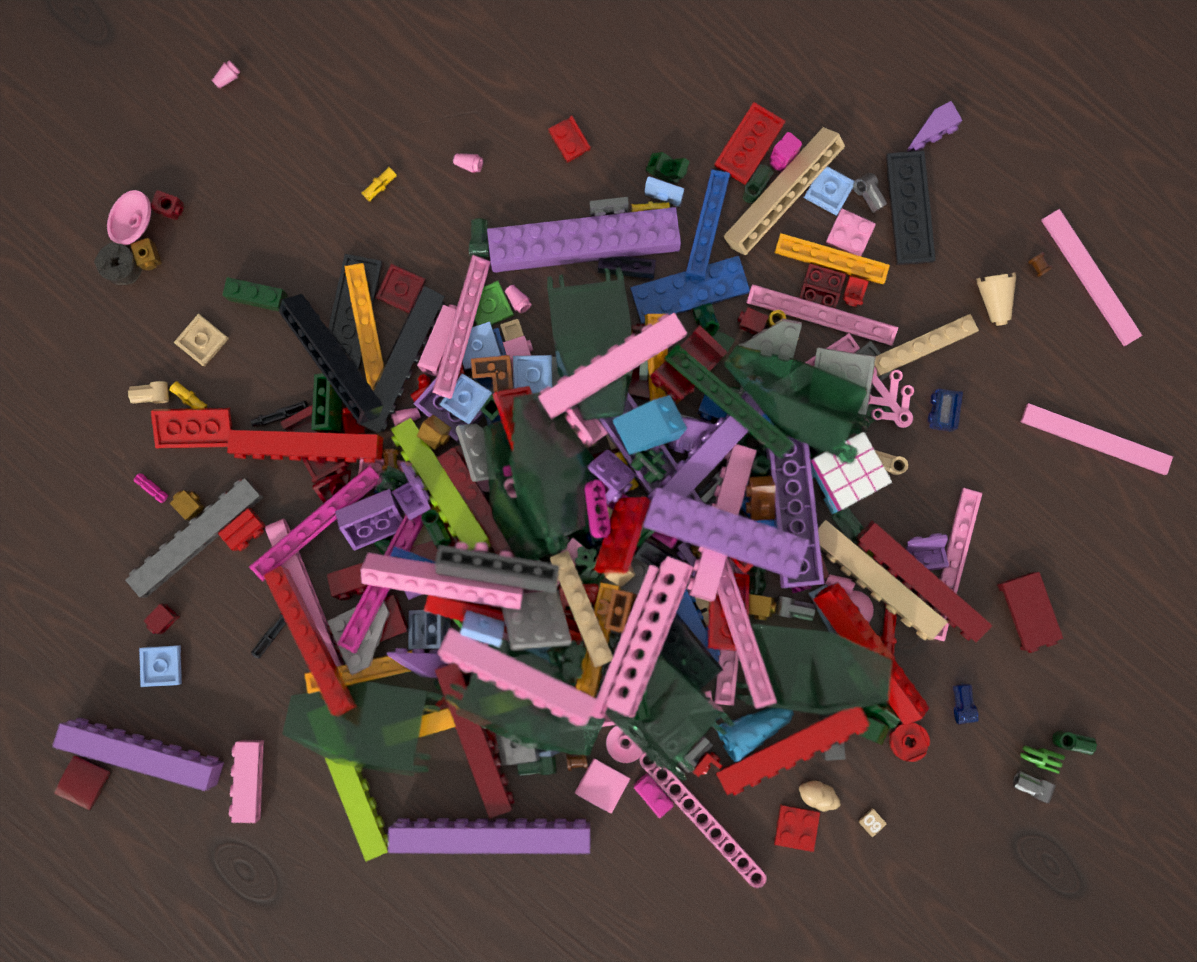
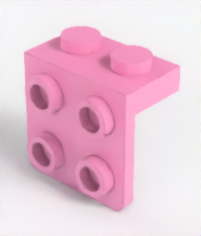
(588, 430)

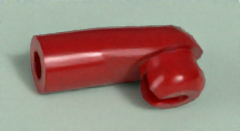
(424, 383)

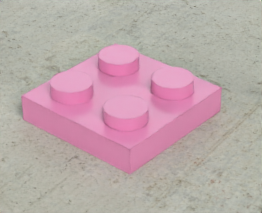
(850, 233)

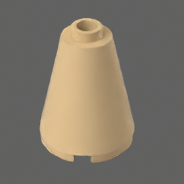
(998, 296)

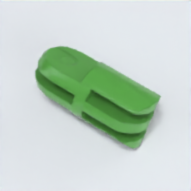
(1042, 758)

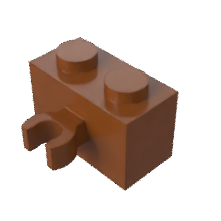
(761, 498)
(618, 609)

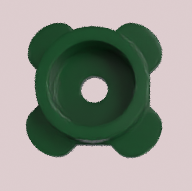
(590, 554)

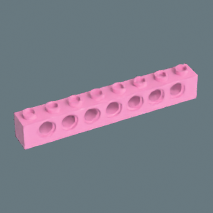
(652, 647)

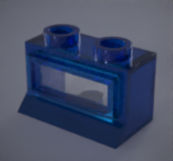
(945, 410)

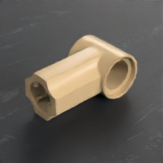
(155, 392)
(888, 462)

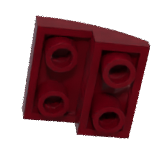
(822, 285)
(82, 783)

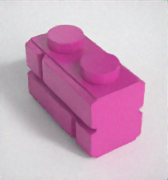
(785, 151)
(653, 795)

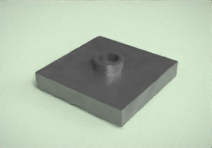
(514, 753)

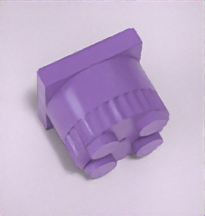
(692, 436)

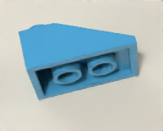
(650, 425)

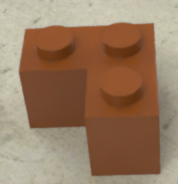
(496, 367)

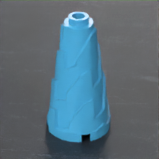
(752, 730)

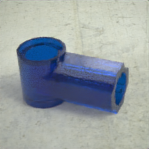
(965, 709)

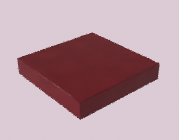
(400, 288)

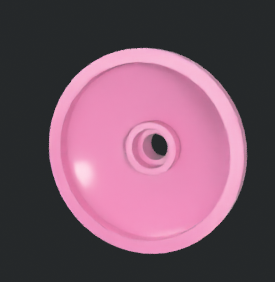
(129, 217)

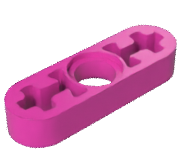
(591, 503)

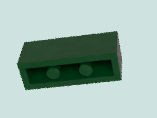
(253, 294)
(326, 407)

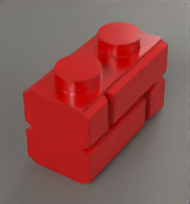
(242, 530)

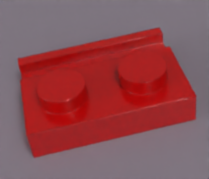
(569, 139)

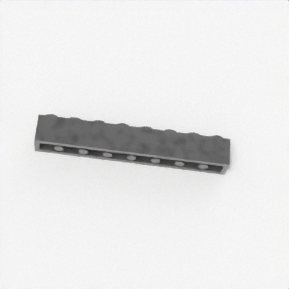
(193, 539)

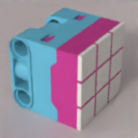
(849, 483)

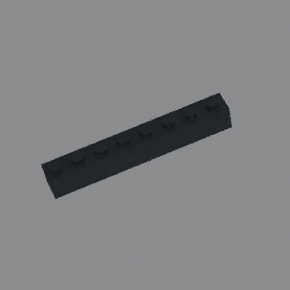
(404, 353)
(331, 358)

